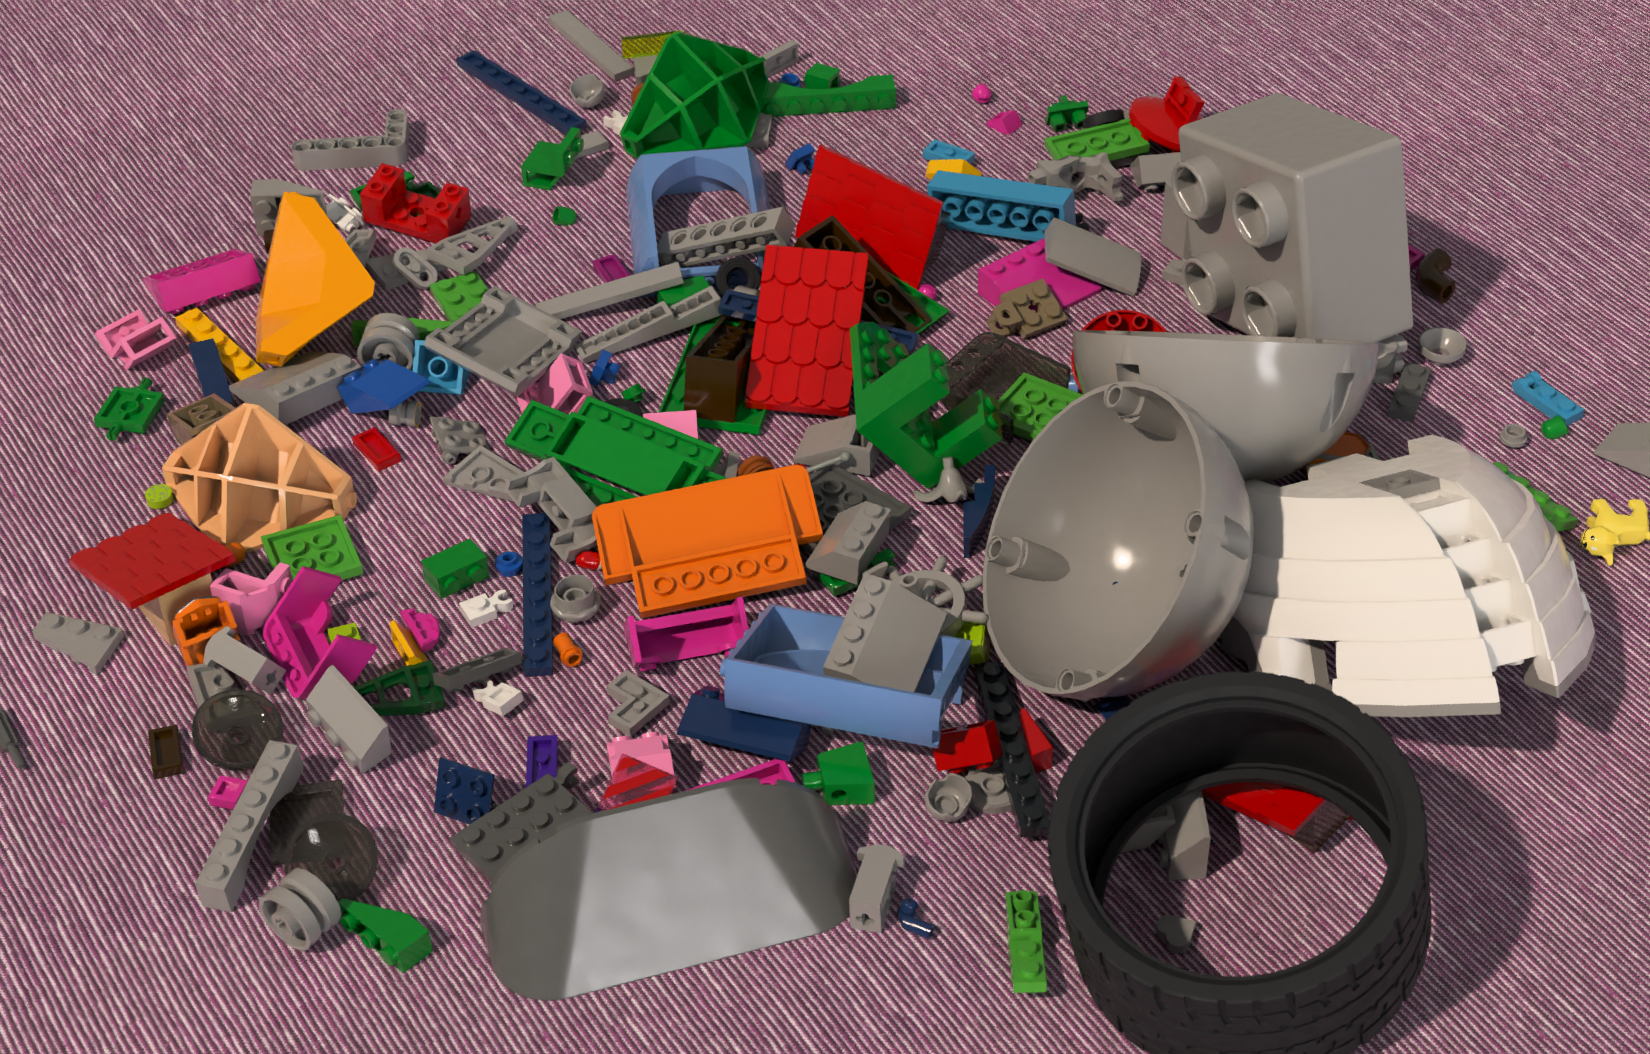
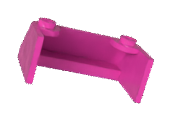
(685, 635)
(298, 638)

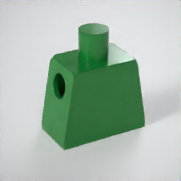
(843, 776)

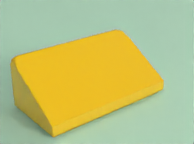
(406, 645)

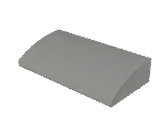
(1092, 256)

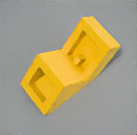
(950, 165)

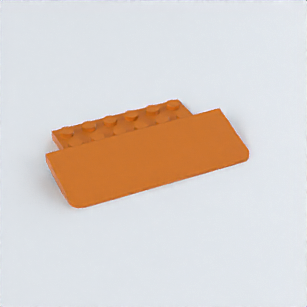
(709, 539)

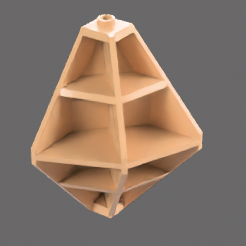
(254, 479)

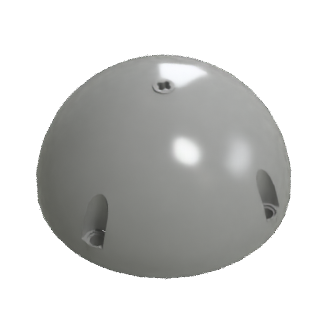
(1264, 395)
(1122, 494)

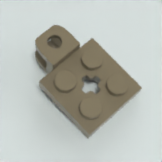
(1015, 312)

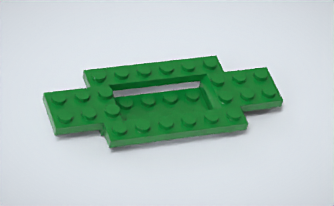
(616, 448)

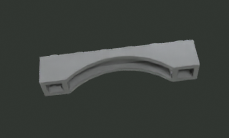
(228, 863)

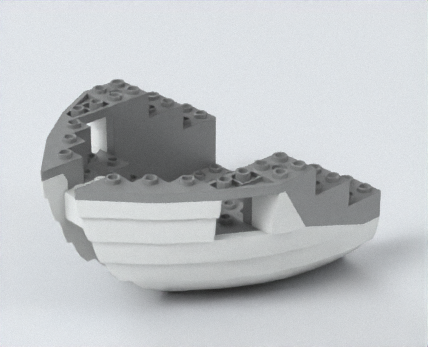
(1422, 577)

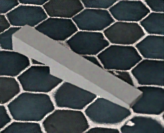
(651, 324)

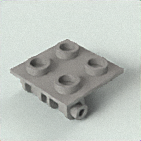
(456, 437)

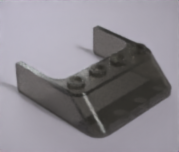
(994, 366)

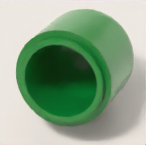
(564, 216)
(1554, 428)

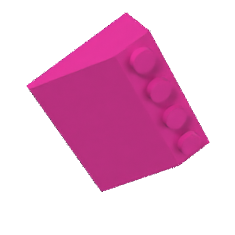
(1029, 266)
(203, 279)

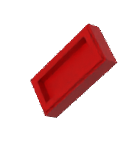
(376, 449)

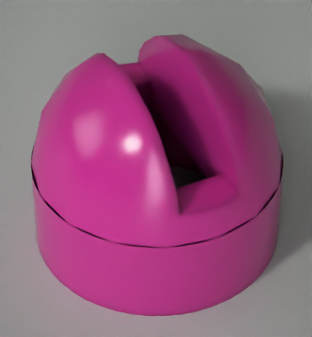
(981, 93)
(929, 291)

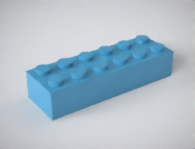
(1001, 205)

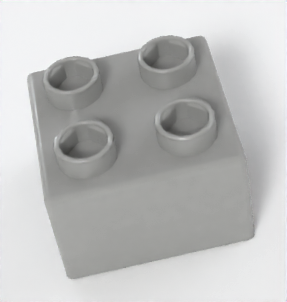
(1295, 222)

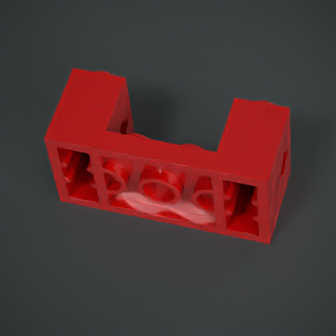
(391, 206)

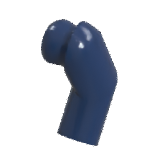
(910, 920)

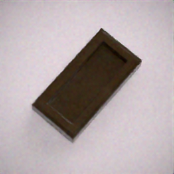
(166, 751)

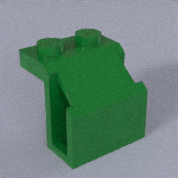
(551, 160)

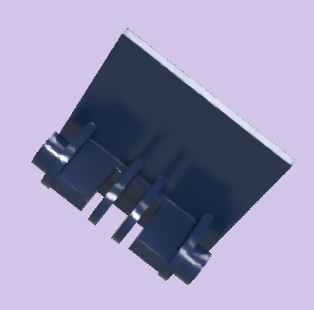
(463, 791)

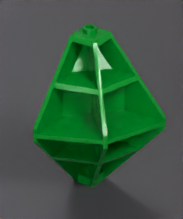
(696, 98)

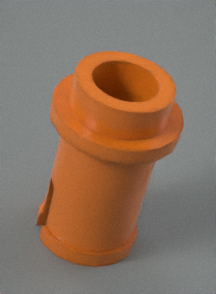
(570, 654)

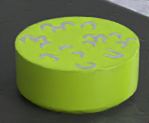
(159, 496)

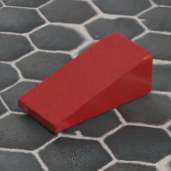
(1038, 745)

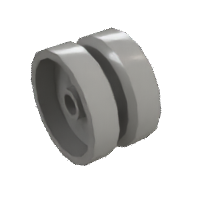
(389, 338)
(300, 909)

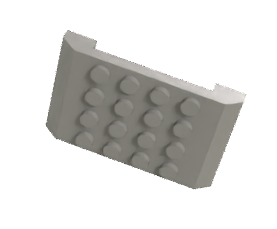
(504, 341)

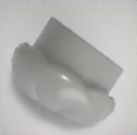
(575, 599)

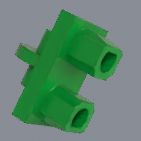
(1064, 112)

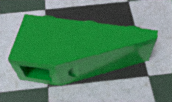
(390, 932)

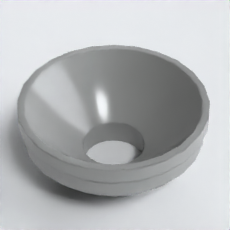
(1442, 341)

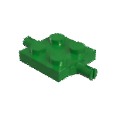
(129, 409)

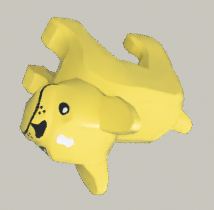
(1614, 529)

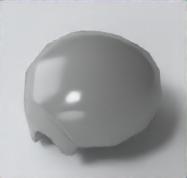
(587, 91)
(949, 798)

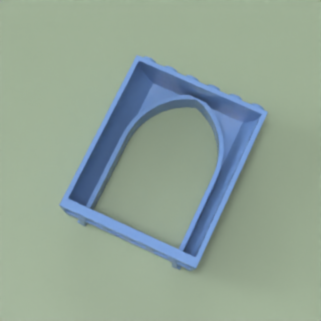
(690, 173)
(781, 675)

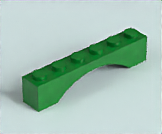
(869, 94)

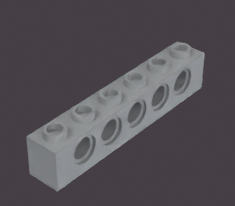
(726, 238)

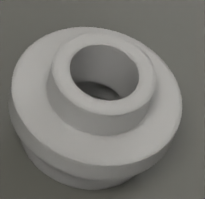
(1513, 436)

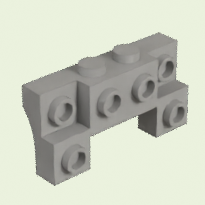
(561, 501)

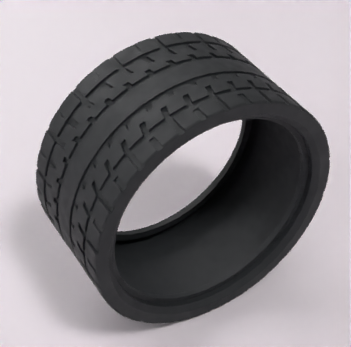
(1227, 733)

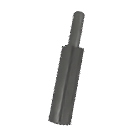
(9, 740)

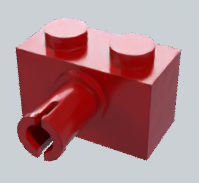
(968, 746)

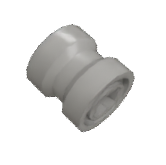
(406, 413)

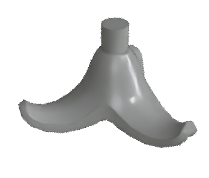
(950, 485)

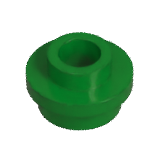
(634, 393)

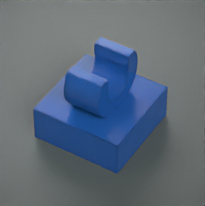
(800, 157)
(604, 369)

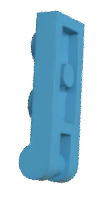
(1547, 398)

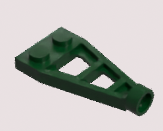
(420, 682)

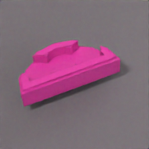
(422, 627)

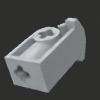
(242, 660)
(874, 887)

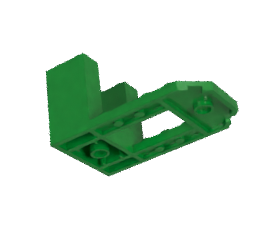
(896, 406)

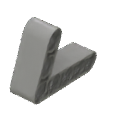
(356, 151)

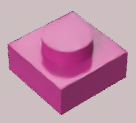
(226, 792)

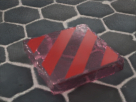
(635, 782)

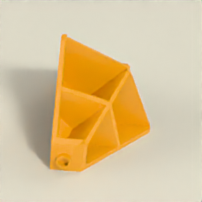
(307, 281)

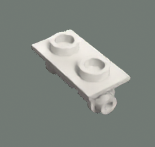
(341, 214)

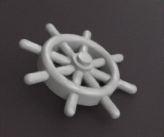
(925, 582)

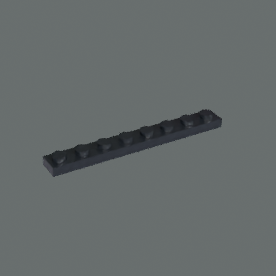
(1016, 761)

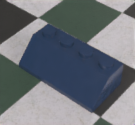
(765, 735)

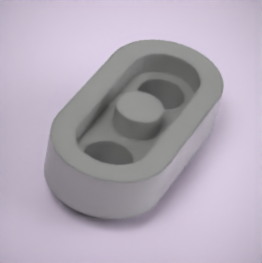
(416, 267)

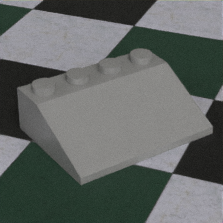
(298, 386)
(885, 636)

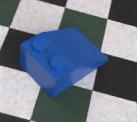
(379, 386)

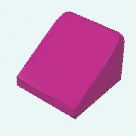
(1005, 122)

